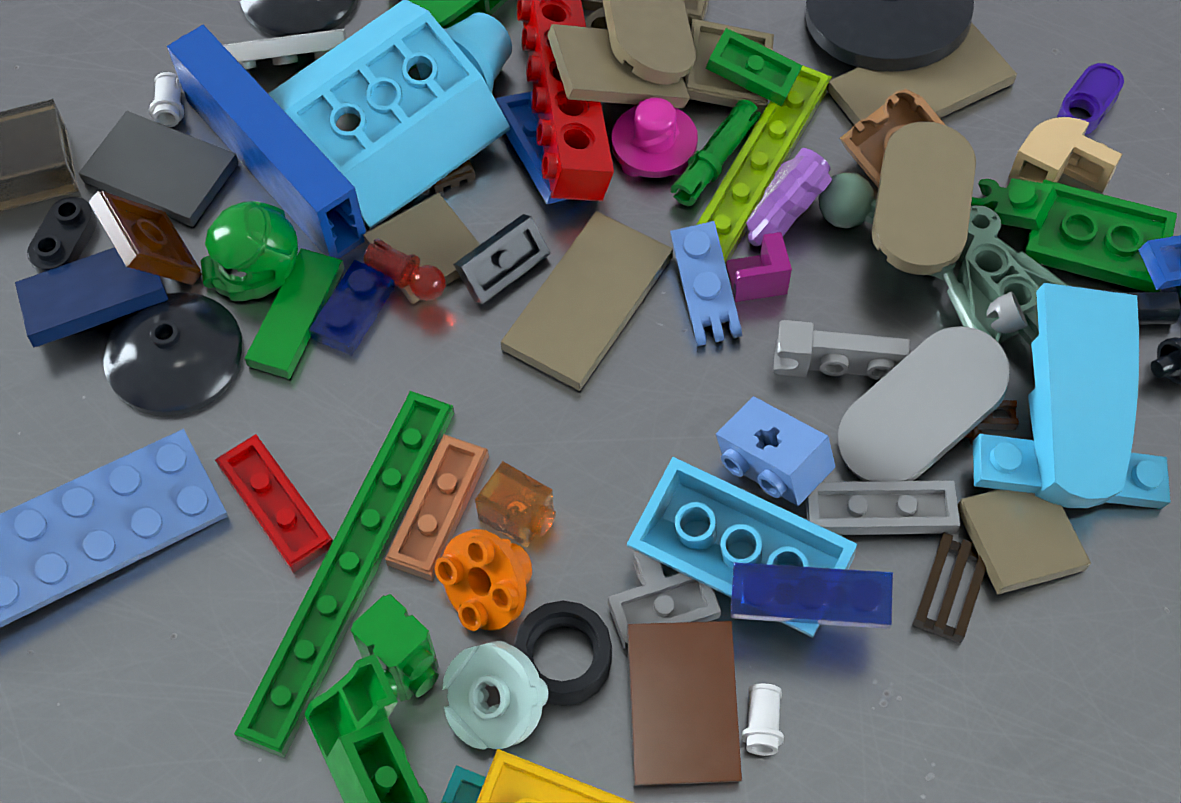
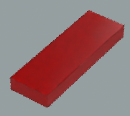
(274, 503)

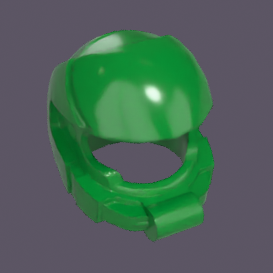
(253, 241)

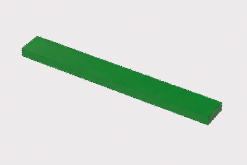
(344, 576)

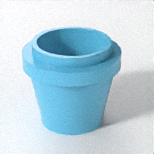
(482, 42)

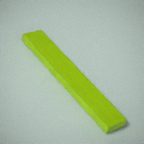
(761, 157)

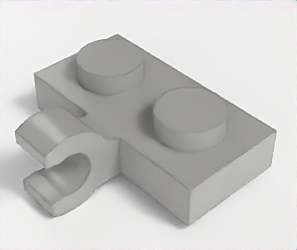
(661, 599)

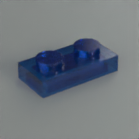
(352, 308)

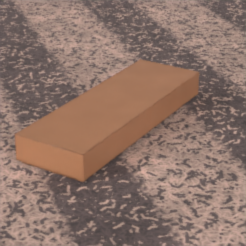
(437, 507)

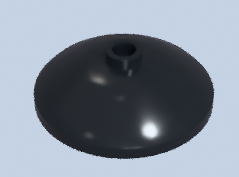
(296, 16)
(175, 372)

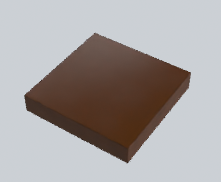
(145, 238)

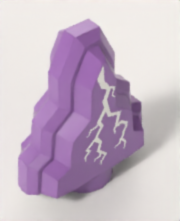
(789, 195)

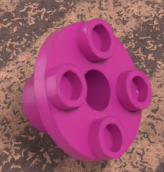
(654, 139)

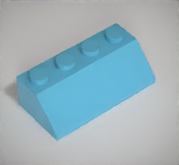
(709, 524)

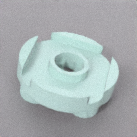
(519, 689)

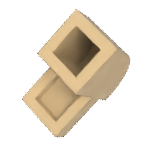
(1061, 148)

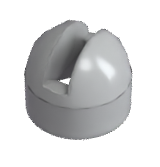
(1009, 313)

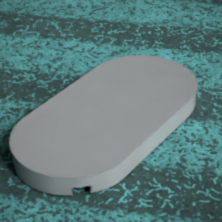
(924, 405)

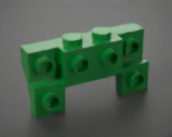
(359, 740)

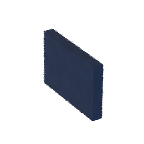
(84, 296)

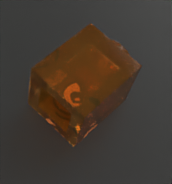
(516, 505)

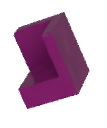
(761, 274)

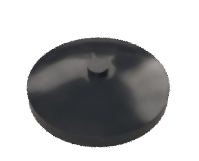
(889, 32)

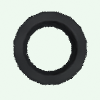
(575, 616)

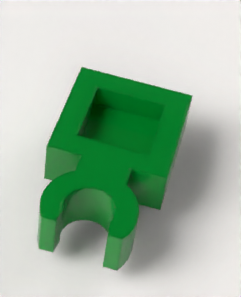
(1020, 204)

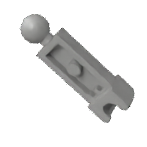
(834, 352)

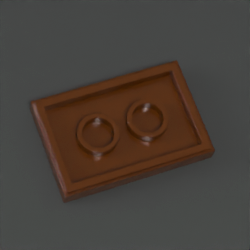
(683, 703)

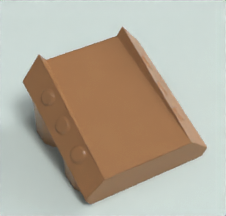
(870, 136)

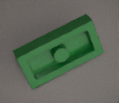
(753, 67)

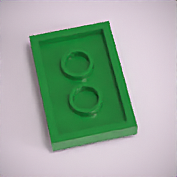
(1099, 236)

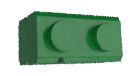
(399, 644)

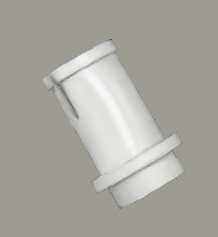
(166, 105)
(763, 732)

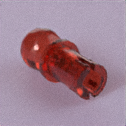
(425, 281)

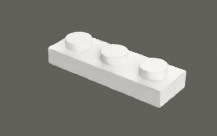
(285, 49)

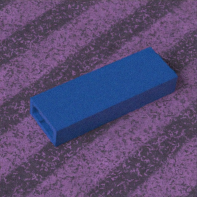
(268, 143)

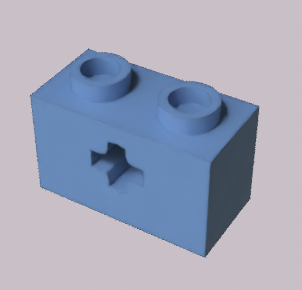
(775, 451)

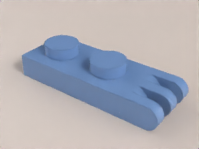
(705, 281)

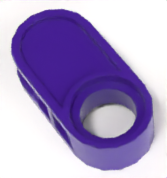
(1094, 92)

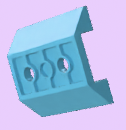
(408, 127)

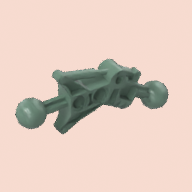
(987, 267)

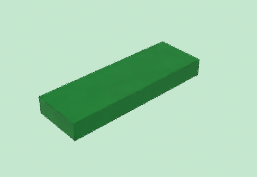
(293, 312)

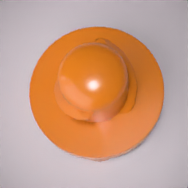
(484, 579)

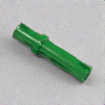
(708, 162)

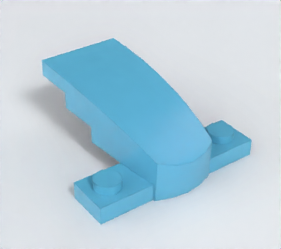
(1079, 409)

